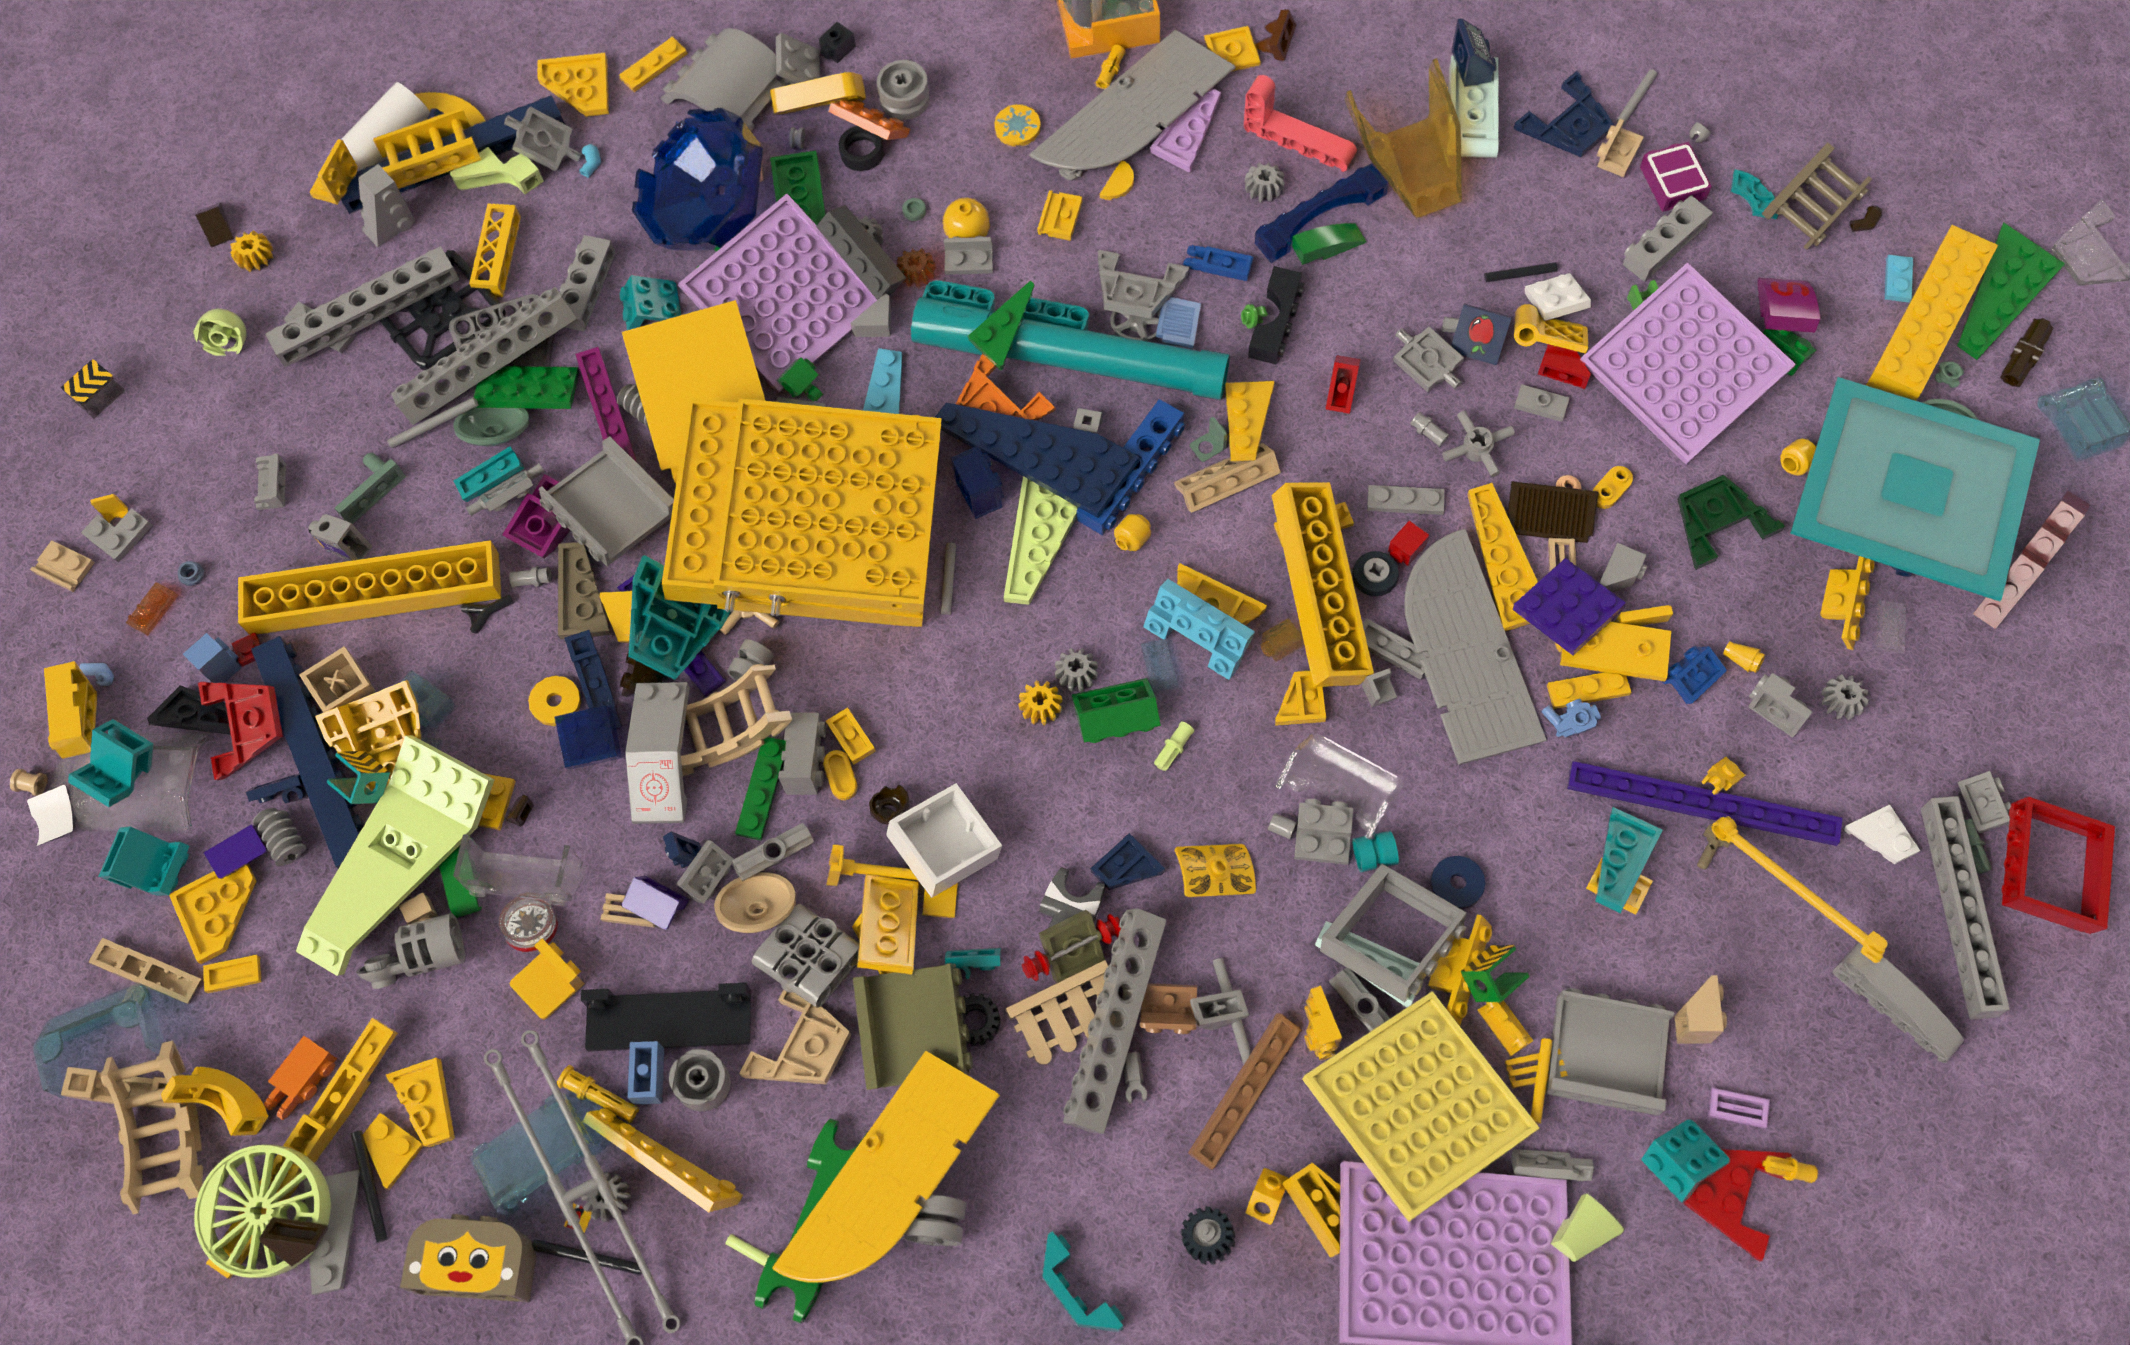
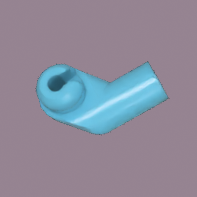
(593, 160)

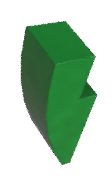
(1326, 241)

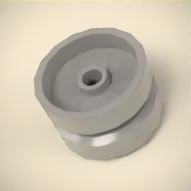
(903, 89)
(934, 1221)

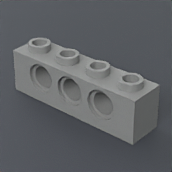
(1667, 238)
(600, 255)

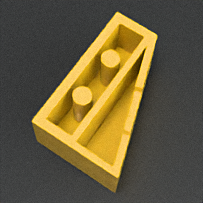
(70, 709)
(1319, 1203)

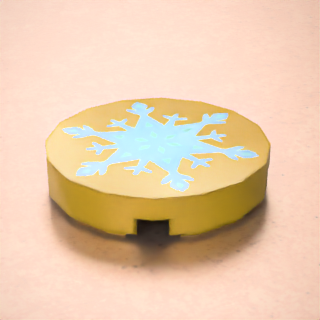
(1017, 125)

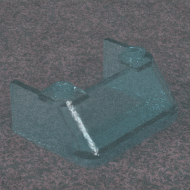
(126, 1007)

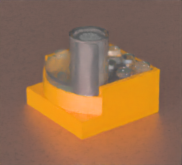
(1099, 24)

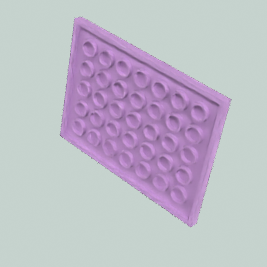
(1459, 1271)

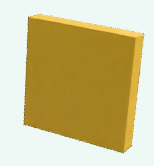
(1235, 47)

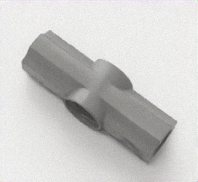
(757, 859)
(1352, 992)

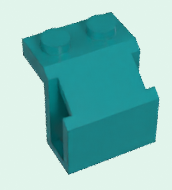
(114, 763)
(144, 862)

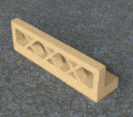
(1226, 478)

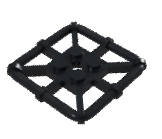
(435, 323)

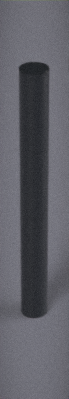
(369, 1186)
(580, 1255)

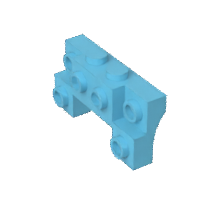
(1201, 623)

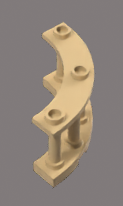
(735, 747)
(185, 1121)

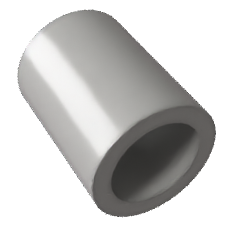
(1282, 826)

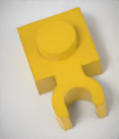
(1723, 775)

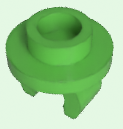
(1252, 316)

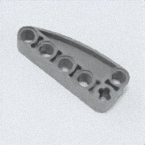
(1901, 1000)

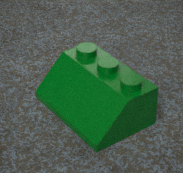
(1116, 710)

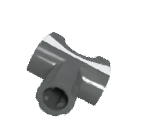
(1062, 905)

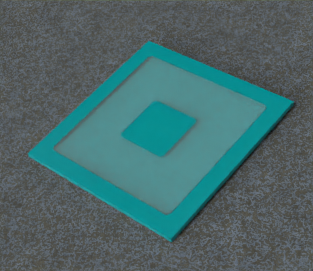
(1917, 488)

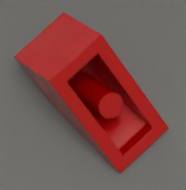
(1564, 366)
(1343, 384)

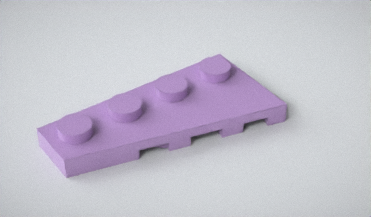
(1183, 138)

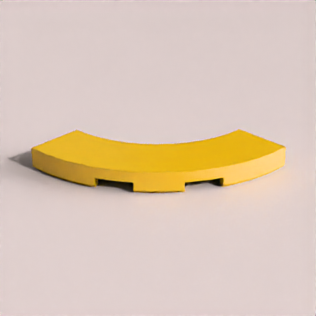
(448, 103)

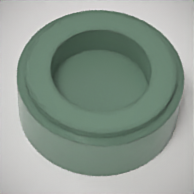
(914, 209)

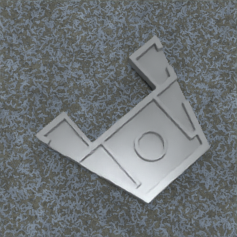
(1136, 293)

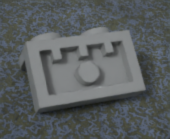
(968, 255)
(1985, 801)
(705, 872)

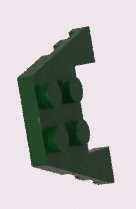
(1715, 508)

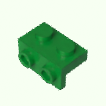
(1794, 347)

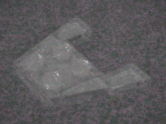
(2087, 253)

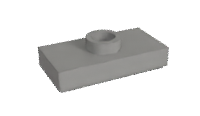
(1541, 403)

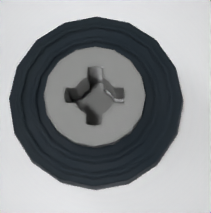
(1371, 582)

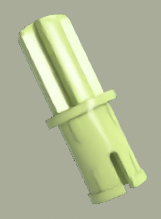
(1174, 746)

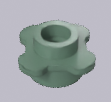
(1952, 368)

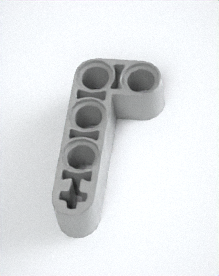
(473, 322)

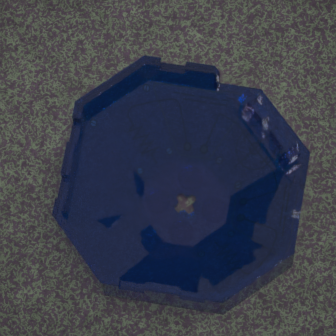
(681, 197)

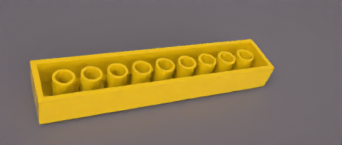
(369, 588)

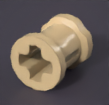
(28, 782)

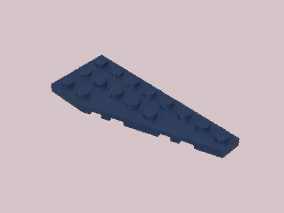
(1058, 458)

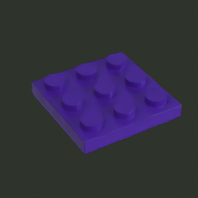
(1569, 606)

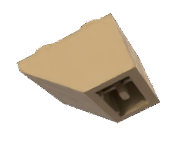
(1702, 1016)

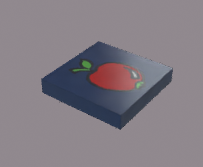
(1480, 334)

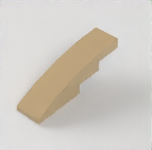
(145, 970)

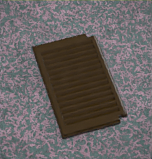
(1552, 511)

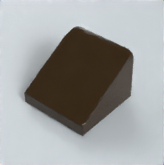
(520, 811)

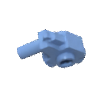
(1578, 719)

